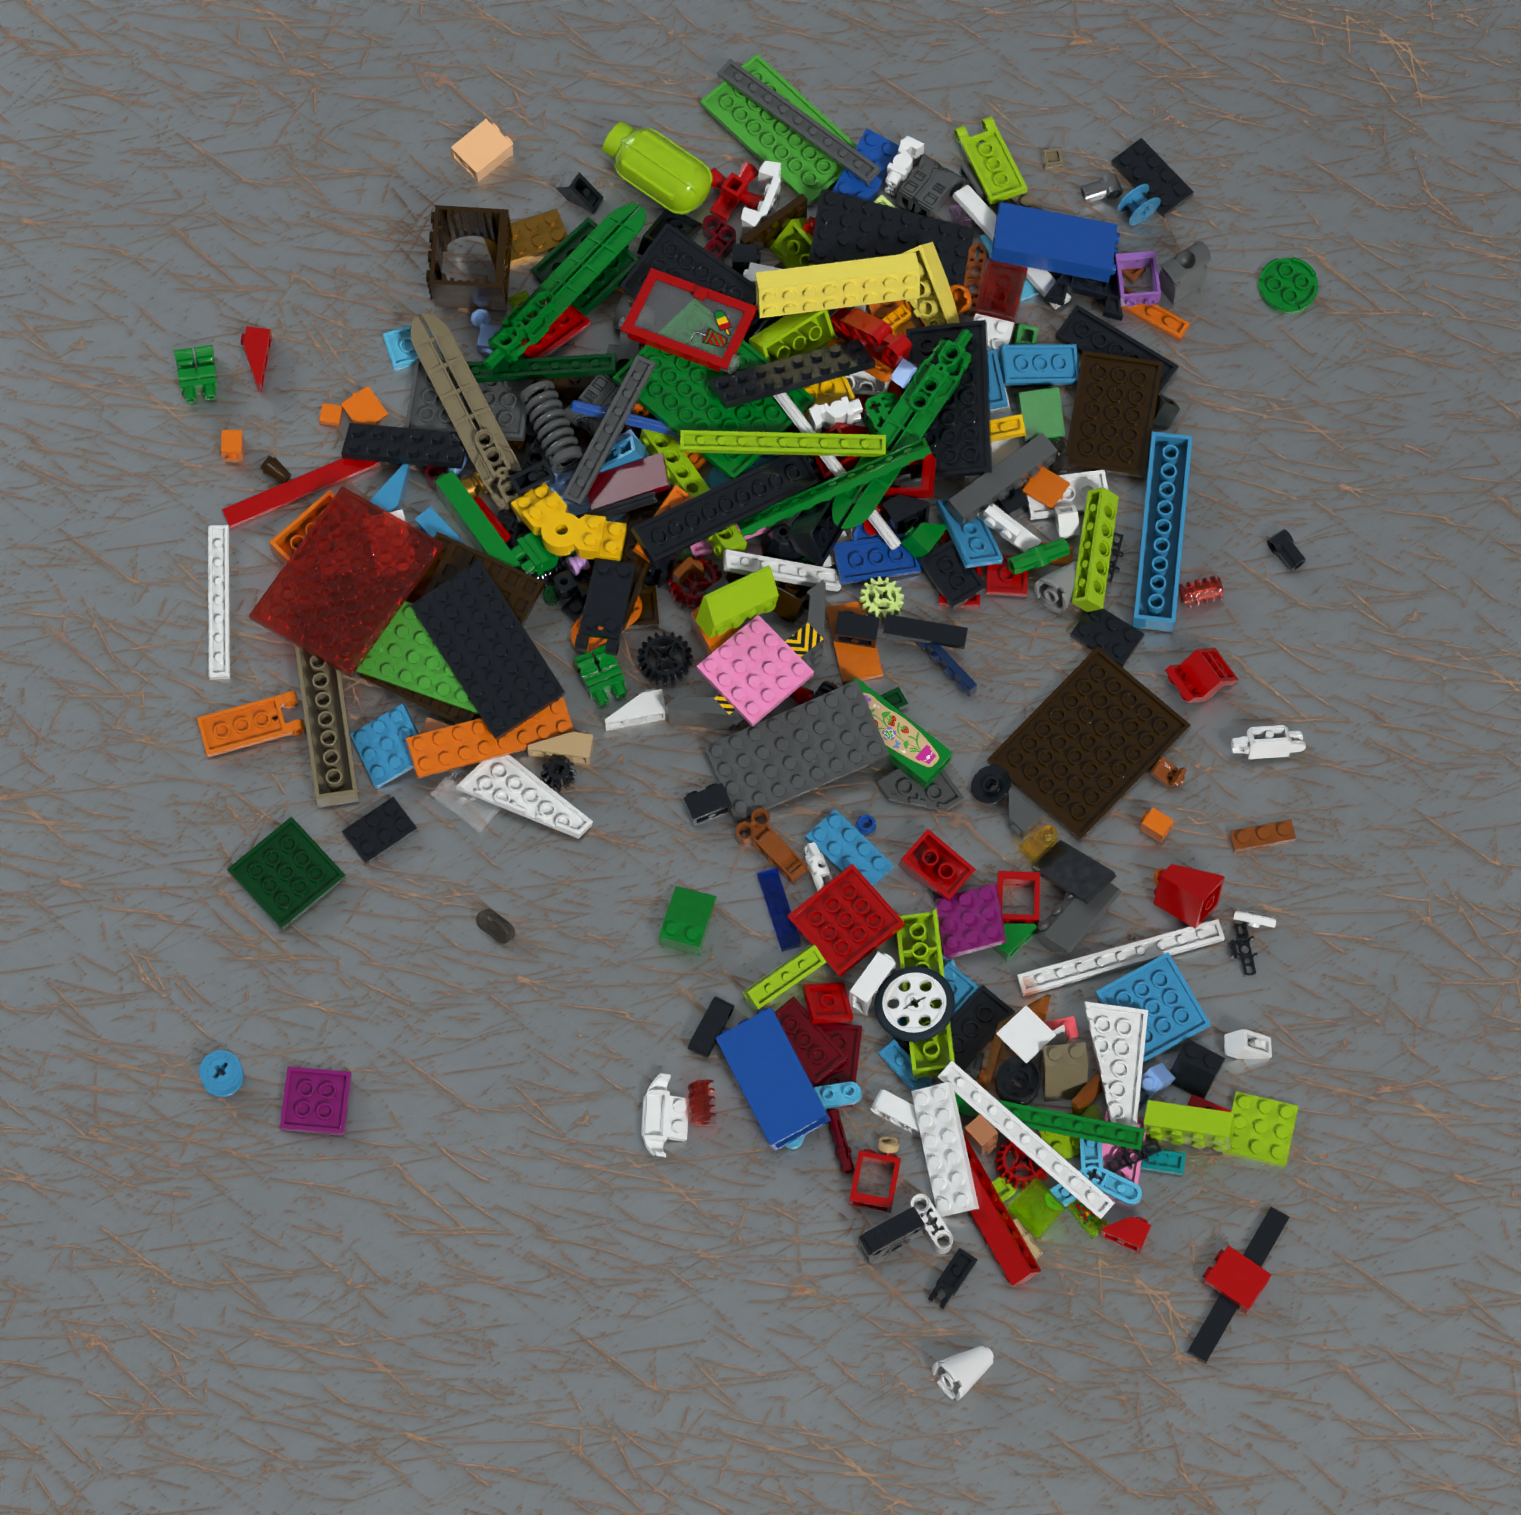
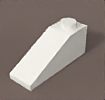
(642, 709)

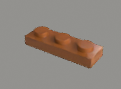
(1262, 835)

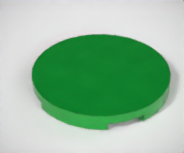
(1288, 285)

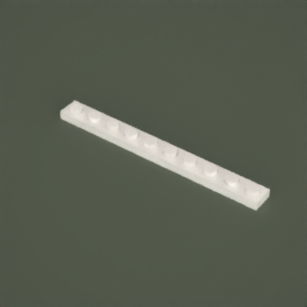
(1119, 957)
(1027, 1140)

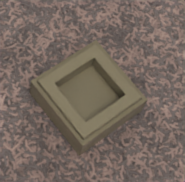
(1052, 158)

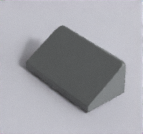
(970, 179)

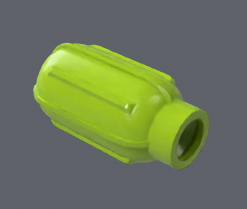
(658, 167)

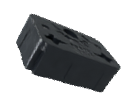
(891, 1235)

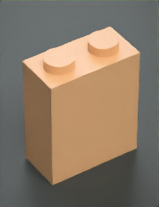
(482, 150)

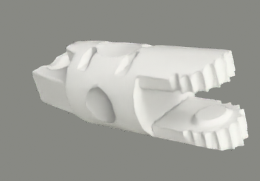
(817, 865)

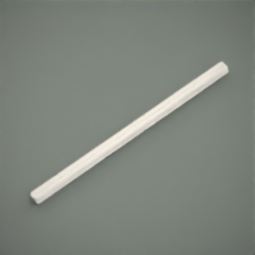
(835, 467)

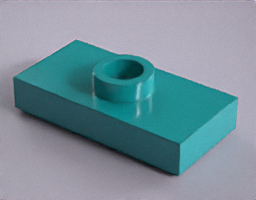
(1165, 1162)

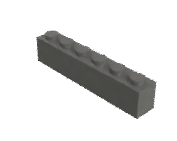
(1004, 477)

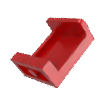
(1236, 1278)

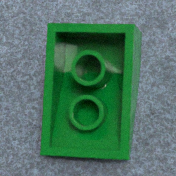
(687, 920)

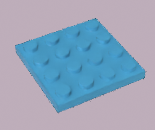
(1167, 997)

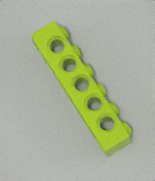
(1095, 549)

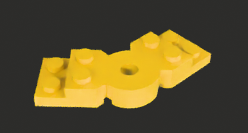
(589, 536)

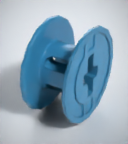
(1138, 204)
(221, 1085)

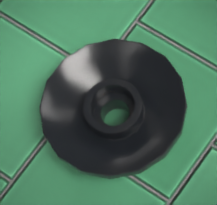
(988, 777)

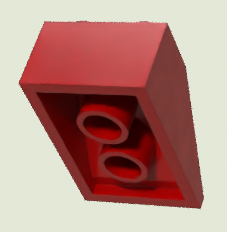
(936, 865)

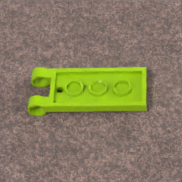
(991, 162)

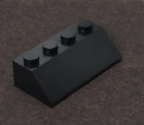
(815, 532)

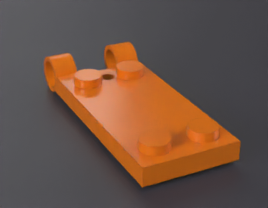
(249, 724)

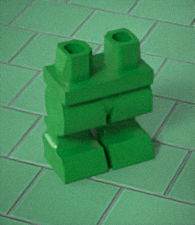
(200, 379)
(535, 553)
(600, 682)

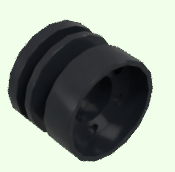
(1026, 1074)

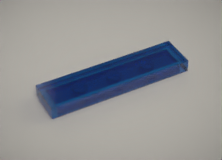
(778, 909)

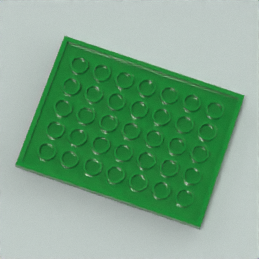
(683, 400)

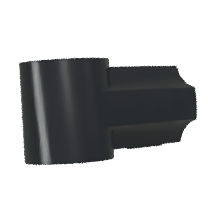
(1283, 545)

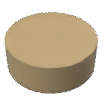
(888, 1144)

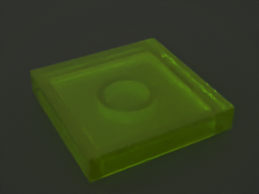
(1037, 1208)

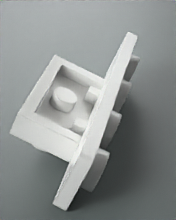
(1008, 528)

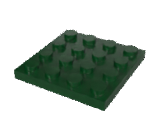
(603, 284)
(286, 873)

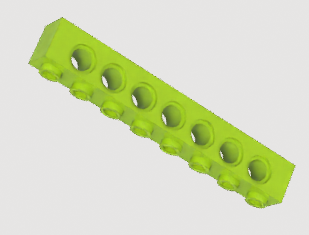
(684, 474)

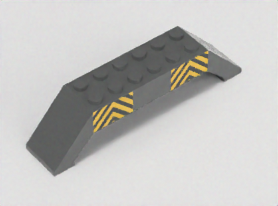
(717, 711)

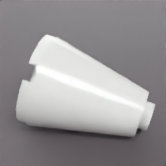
(962, 1371)

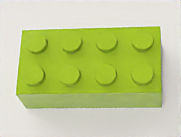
(794, 335)
(1189, 1125)

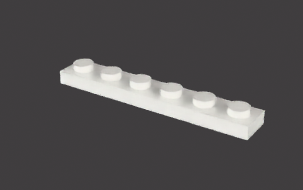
(782, 570)

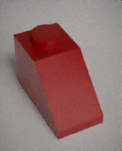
(1128, 1232)

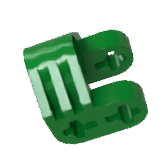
(876, 416)

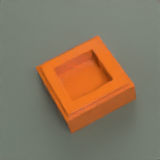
(330, 414)

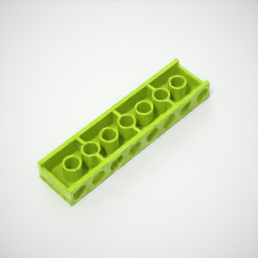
(921, 947)

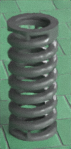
(553, 426)

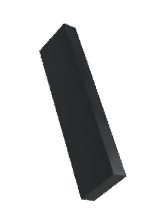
(925, 631)

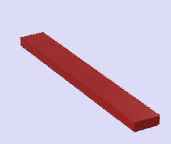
(295, 490)

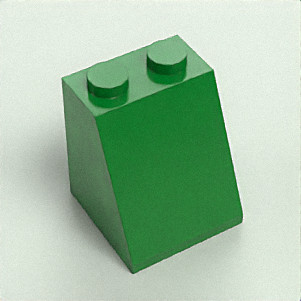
(1041, 413)

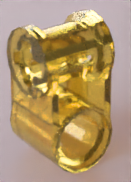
(1037, 845)

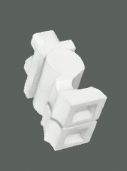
(909, 153)
(838, 412)

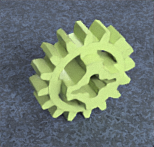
(878, 590)

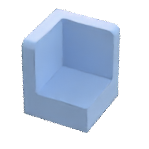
(904, 373)

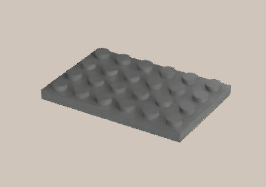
(503, 398)

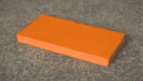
(853, 659)

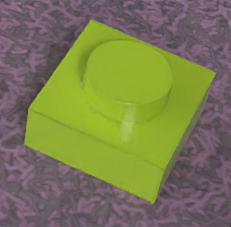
(1004, 1190)

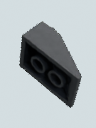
(681, 222)

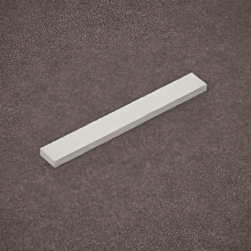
(986, 220)
(219, 602)

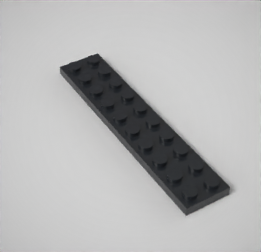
(724, 506)

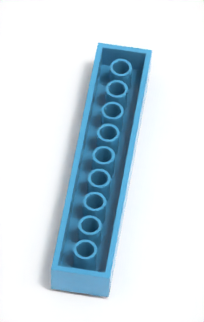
(1162, 532)

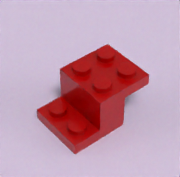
(1201, 675)

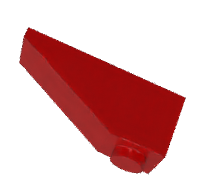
(257, 348)

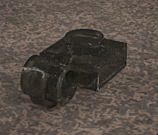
(1061, 464)

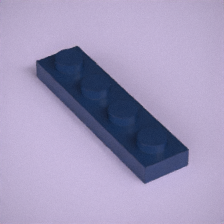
(950, 667)

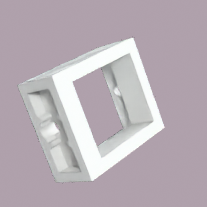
(864, 990)

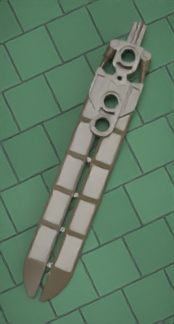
(498, 447)

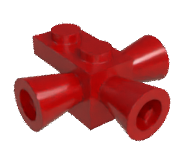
(734, 191)

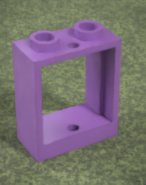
(1133, 261)

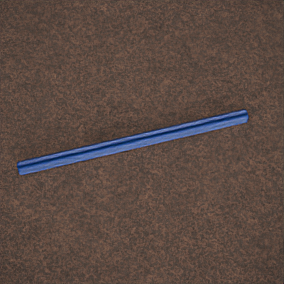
(633, 420)

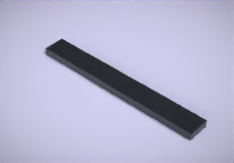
(1225, 1308)

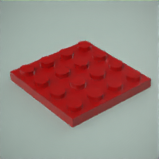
(846, 920)

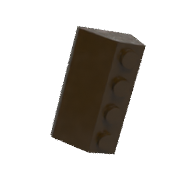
(791, 597)

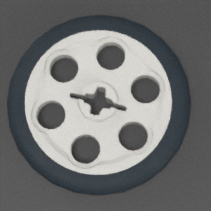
(915, 977)

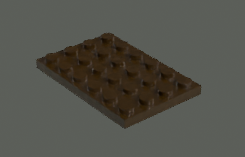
(1113, 414)

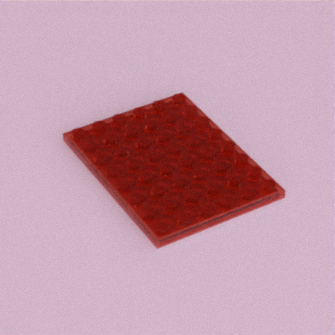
(346, 581)

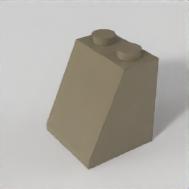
(1063, 1070)

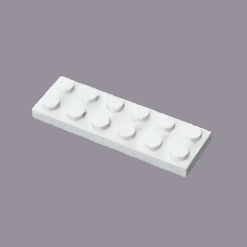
(945, 1149)

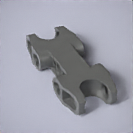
(627, 348)

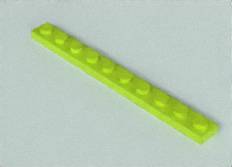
(782, 443)

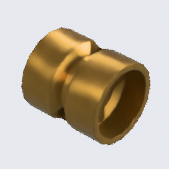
(474, 485)

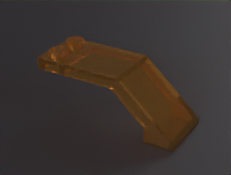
(986, 1074)

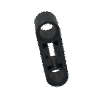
(710, 1027)

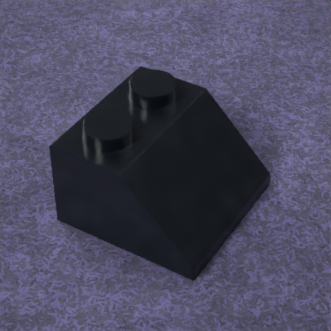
(904, 511)
(1196, 1069)

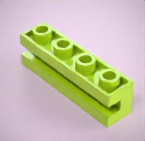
(783, 977)

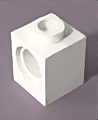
(1067, 521)

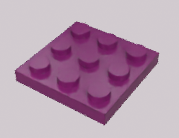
(971, 921)
(315, 1101)

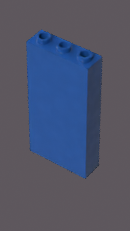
(1055, 242)
(773, 1078)

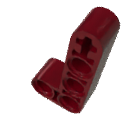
(716, 236)

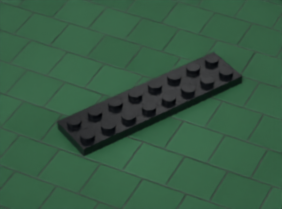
(791, 373)

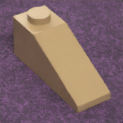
(573, 745)

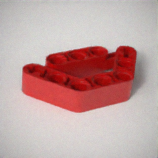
(873, 334)

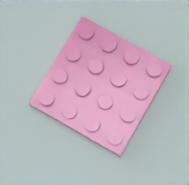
(755, 670)

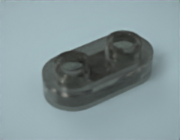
(496, 926)

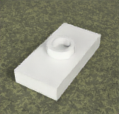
(1254, 919)

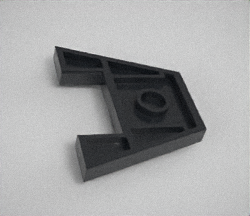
(1091, 288)

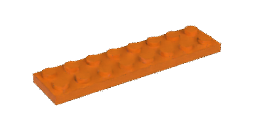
(474, 742)

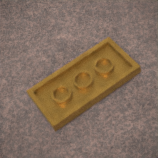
(532, 237)

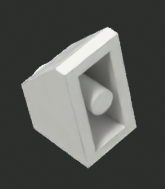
(1247, 1045)

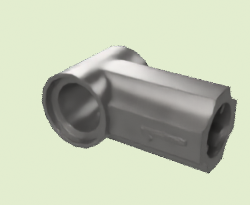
(1106, 187)

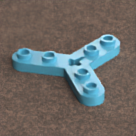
(834, 1096)
(1112, 1184)

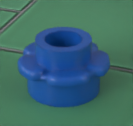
(866, 819)

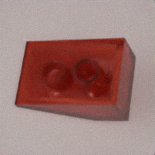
(1001, 291)

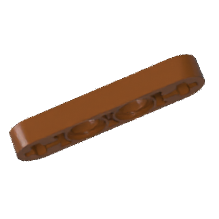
(971, 279)

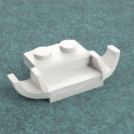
(663, 1116)

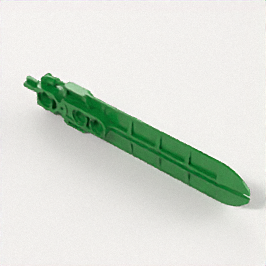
(565, 284)
(927, 375)

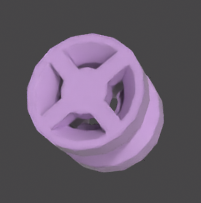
(577, 564)

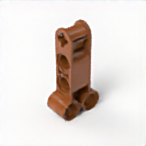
(771, 846)

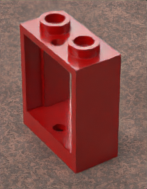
(927, 483)
(1021, 879)
(870, 1201)

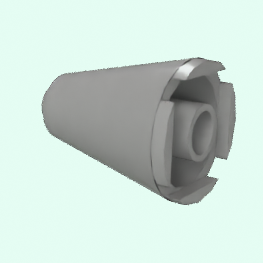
(1057, 588)

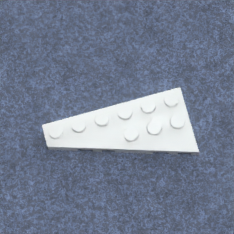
(517, 789)
(1119, 1049)

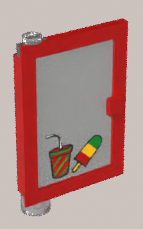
(689, 321)

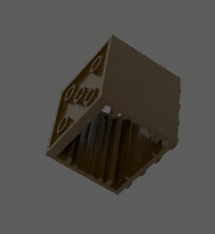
(457, 222)

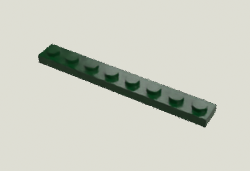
(546, 368)

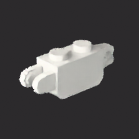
(1268, 742)

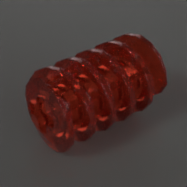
(1201, 590)
(699, 1103)

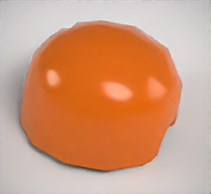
(961, 297)

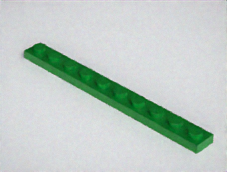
(835, 486)
(1068, 1124)

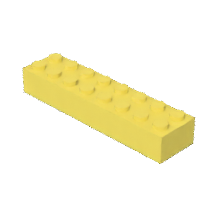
(837, 285)

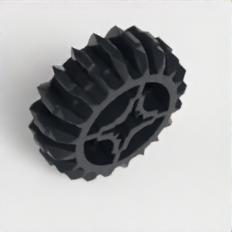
(676, 670)

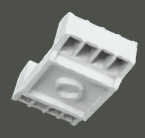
(770, 184)

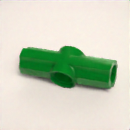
(1038, 556)

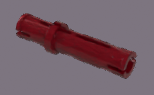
(842, 1149)

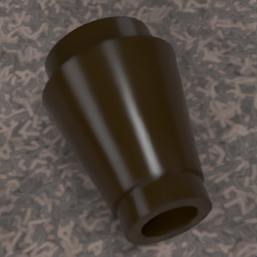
(275, 469)

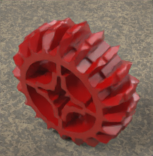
(693, 597)
(1010, 1173)

